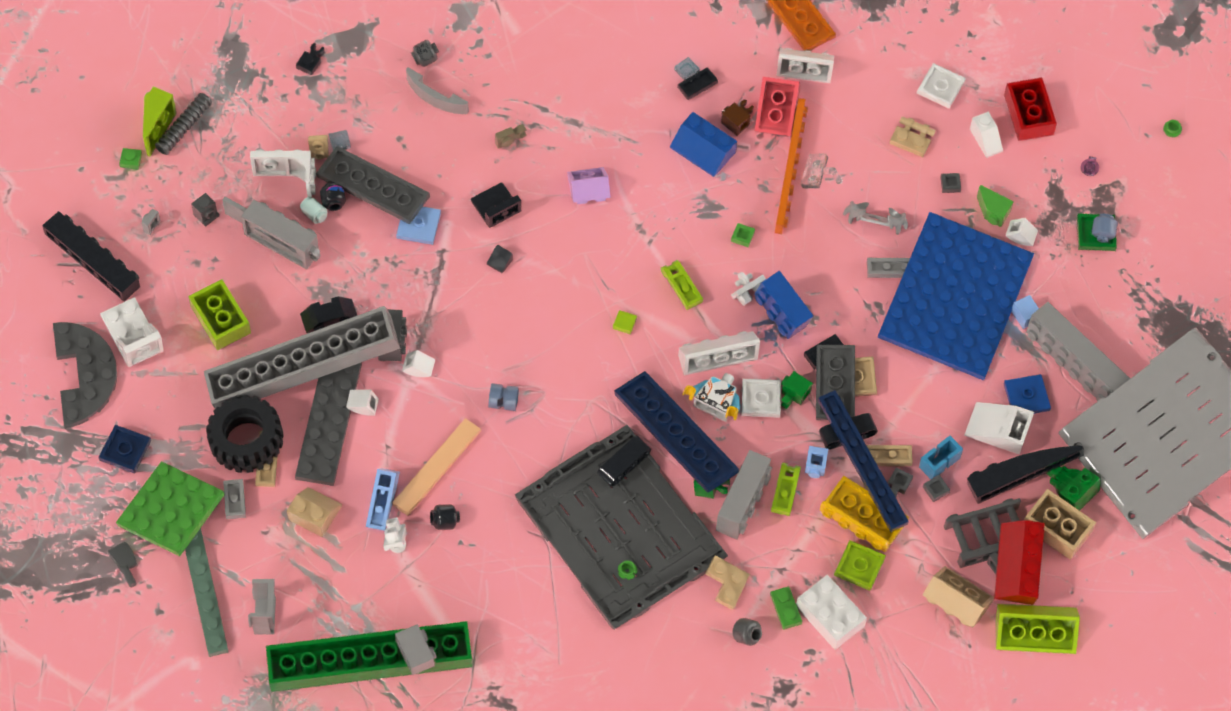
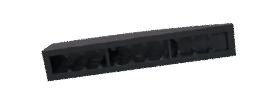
(1018, 470)

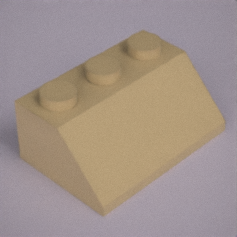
(958, 596)

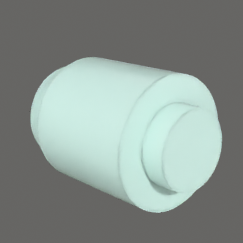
(313, 210)

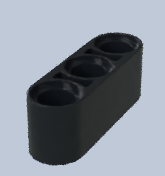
(863, 423)
(624, 461)

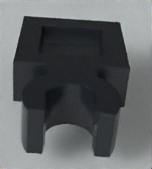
(310, 61)

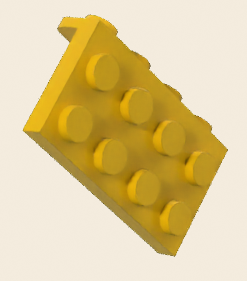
(856, 511)

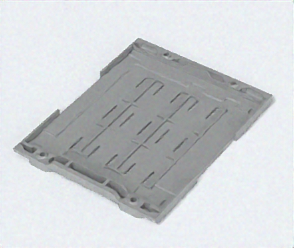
(1120, 412)

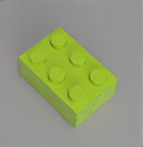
(219, 314)

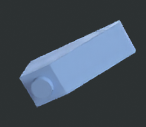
(382, 498)

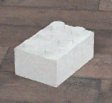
(831, 612)

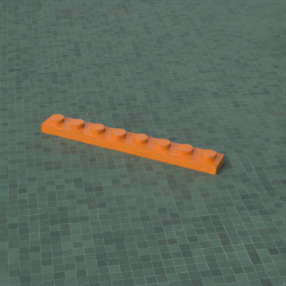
(790, 172)

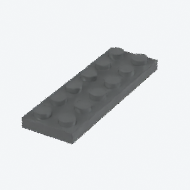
(373, 184)

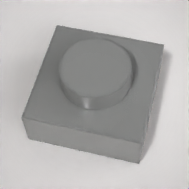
(150, 221)

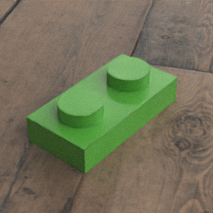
(786, 608)

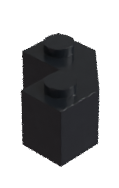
(327, 314)

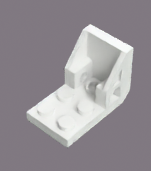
(132, 332)

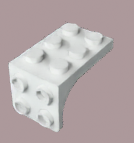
(285, 163)

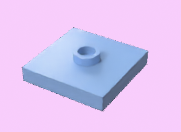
(422, 228)

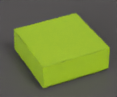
(624, 322)

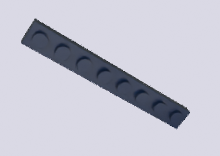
(863, 461)

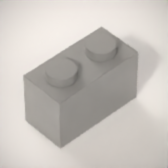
(415, 649)

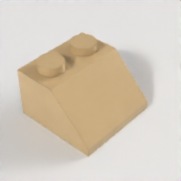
(313, 511)

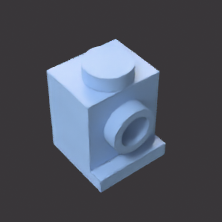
(817, 456)

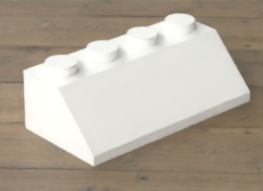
(719, 352)

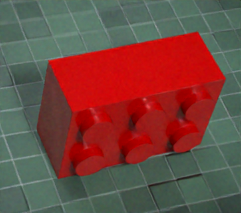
(1030, 109)

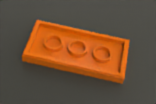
(803, 22)

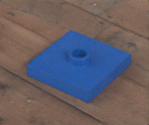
(1028, 393)

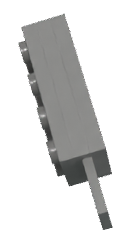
(276, 231)

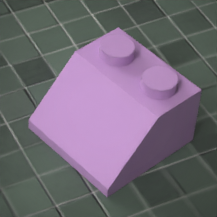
(589, 185)

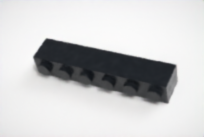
(91, 255)

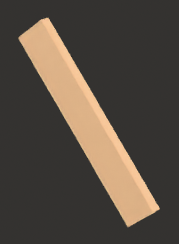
(436, 467)

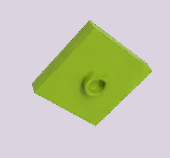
(859, 565)

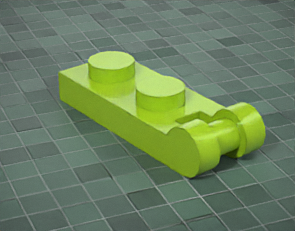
(682, 284)
(785, 489)

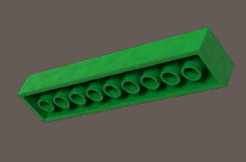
(361, 657)

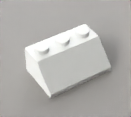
(805, 65)

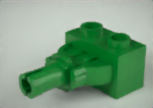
(1074, 485)

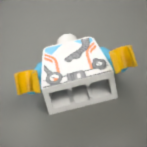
(715, 397)

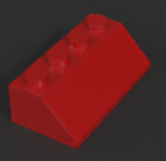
(1019, 561)

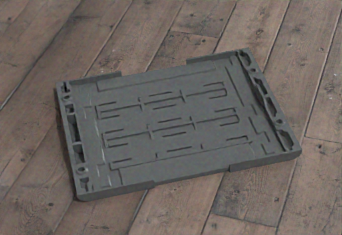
(597, 568)

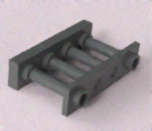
(955, 521)

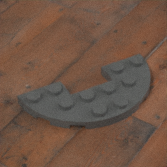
(95, 371)

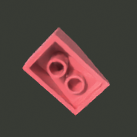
(777, 106)

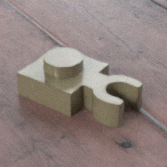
(507, 137)

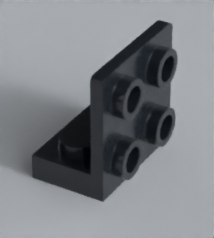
(496, 204)

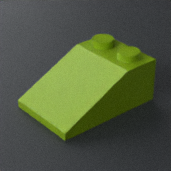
(158, 115)

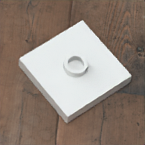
(941, 85)
(761, 398)

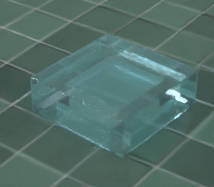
(686, 68)
(340, 139)

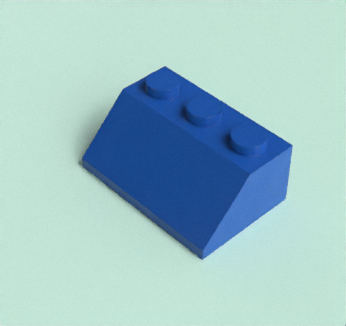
(704, 144)

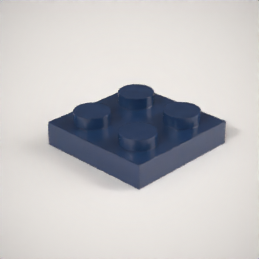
(124, 449)

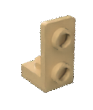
(318, 146)

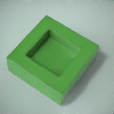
(130, 158)
(743, 235)

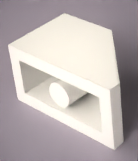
(986, 134)

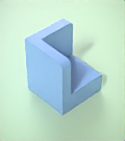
(1023, 310)

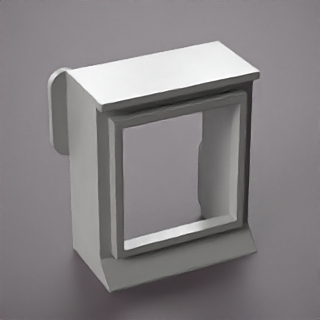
(265, 604)

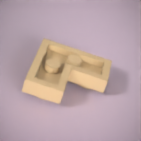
(732, 581)

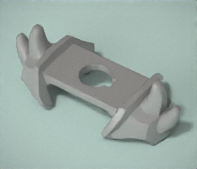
(894, 219)

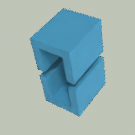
(946, 455)

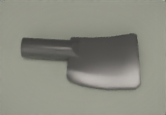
(125, 560)

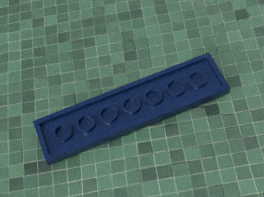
(676, 431)

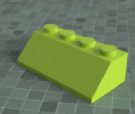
(1037, 628)

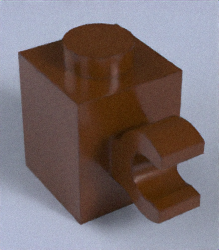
(736, 117)

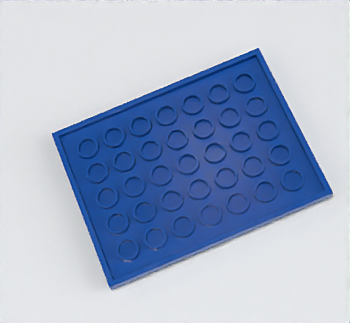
(956, 296)

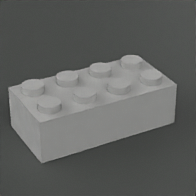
(743, 495)

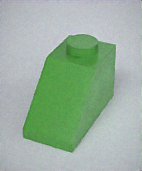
(994, 206)

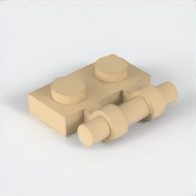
(910, 141)

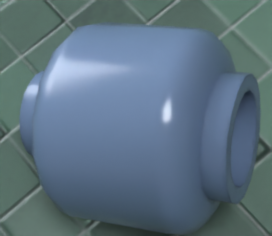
(1104, 227)

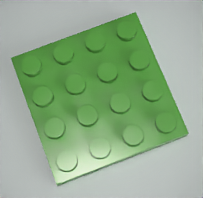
(170, 508)

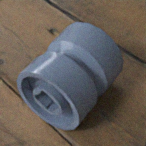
(503, 397)

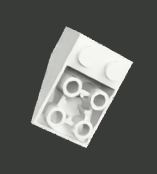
(999, 425)

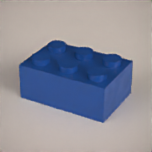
(783, 305)

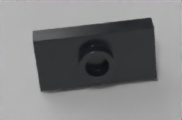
(697, 83)

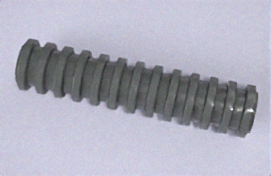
(183, 123)

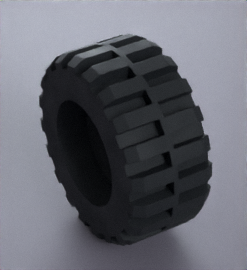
(239, 412)

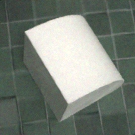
(1021, 232)
(418, 364)
(362, 402)

